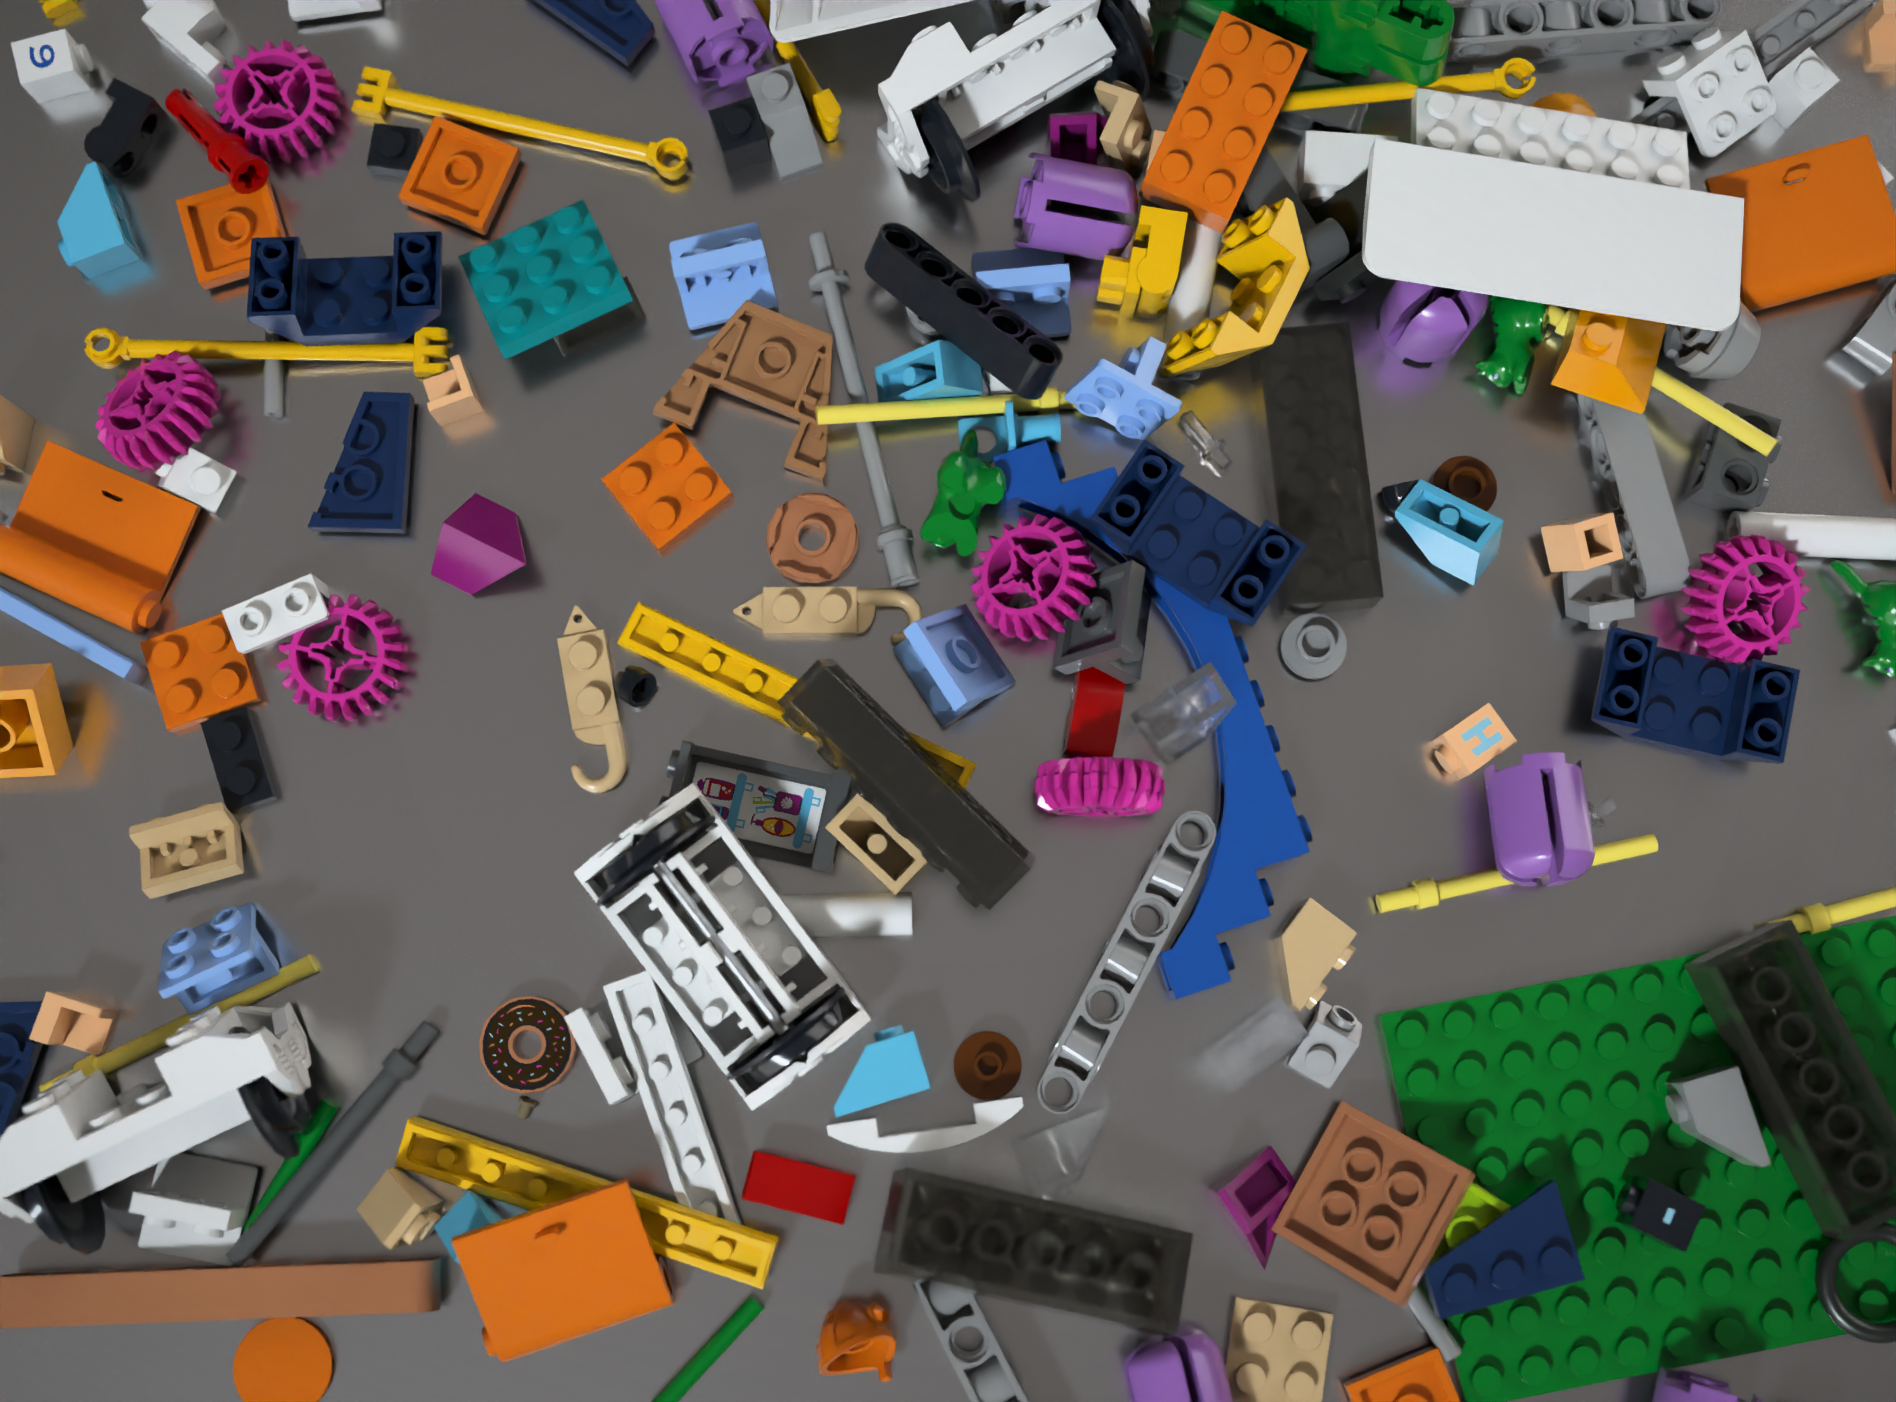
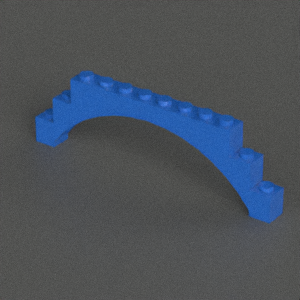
(1255, 803)

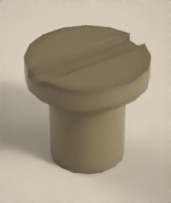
(525, 1106)

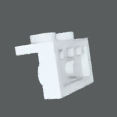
(277, 613)

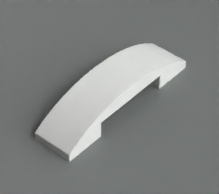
(865, 1132)

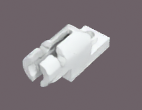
(189, 31)

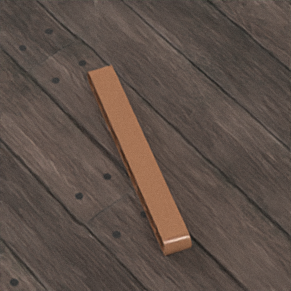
(220, 1292)

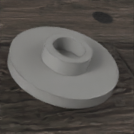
(1313, 646)

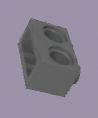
(1726, 455)

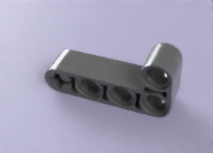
(1324, 242)

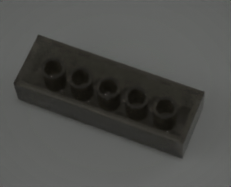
(1317, 468)
(906, 782)
(1804, 1075)
(1033, 1252)

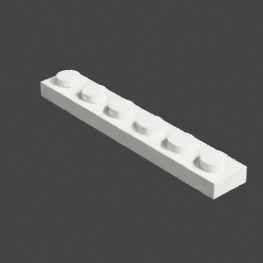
(669, 1096)

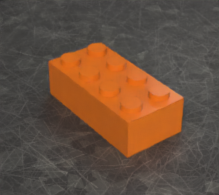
(1222, 121)

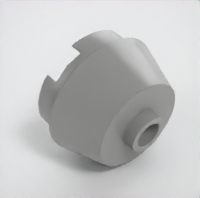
(1714, 353)

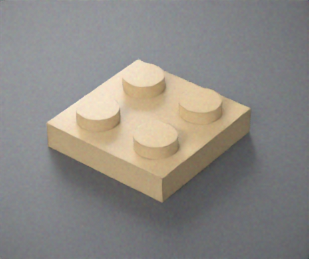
(1276, 1351)

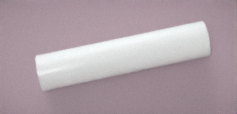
(1194, 285)
(1820, 534)
(852, 913)

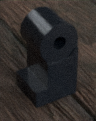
(125, 130)

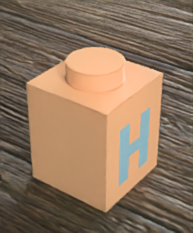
(1581, 542)
(1473, 742)

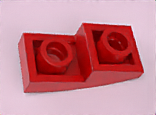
(1094, 714)
(798, 1187)

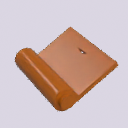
(1812, 232)
(93, 548)
(563, 1271)

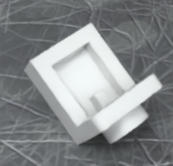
(196, 479)

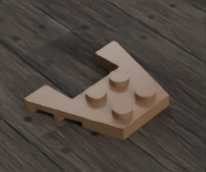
(769, 364)

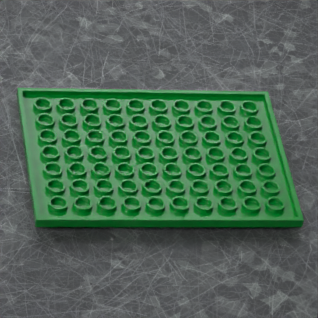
(1574, 1092)

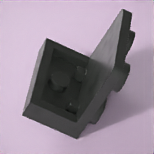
(1352, 276)

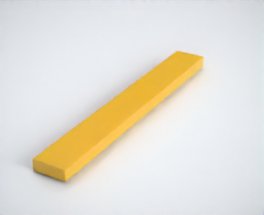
(734, 672)
(537, 1182)

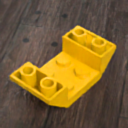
(1272, 264)

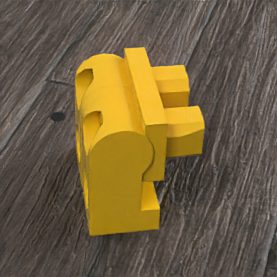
(1150, 274)

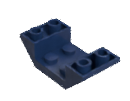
(346, 296)
(1194, 538)
(1694, 700)

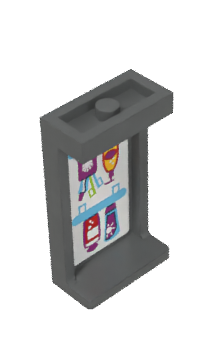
(768, 805)

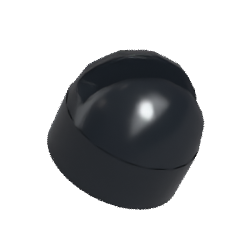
(1395, 494)
(635, 685)

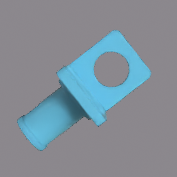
(1013, 430)

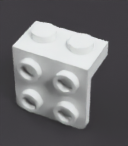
(1716, 87)

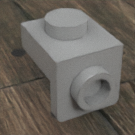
(1591, 598)
(1330, 1044)

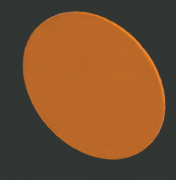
(282, 1362)

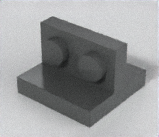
(1111, 628)

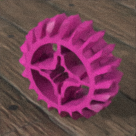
(286, 76)
(158, 411)
(1058, 577)
(1729, 592)
(345, 637)
(1099, 787)

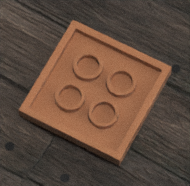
(1373, 1203)

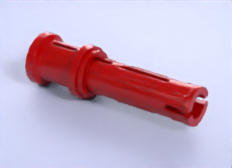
(225, 150)

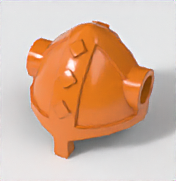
(856, 1340)

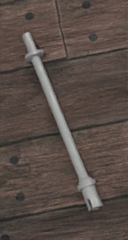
(894, 536)

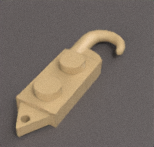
(824, 610)
(592, 698)

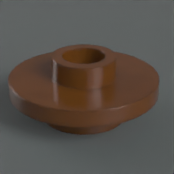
(1468, 480)
(987, 1065)

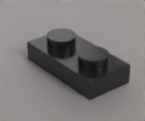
(239, 760)

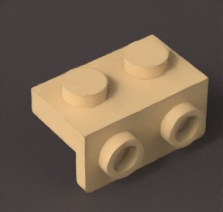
(1127, 128)
(188, 849)

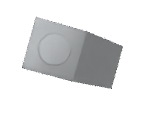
(785, 121)
(1719, 1113)

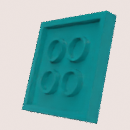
(544, 279)

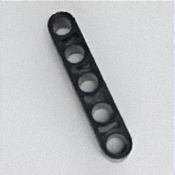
(963, 311)

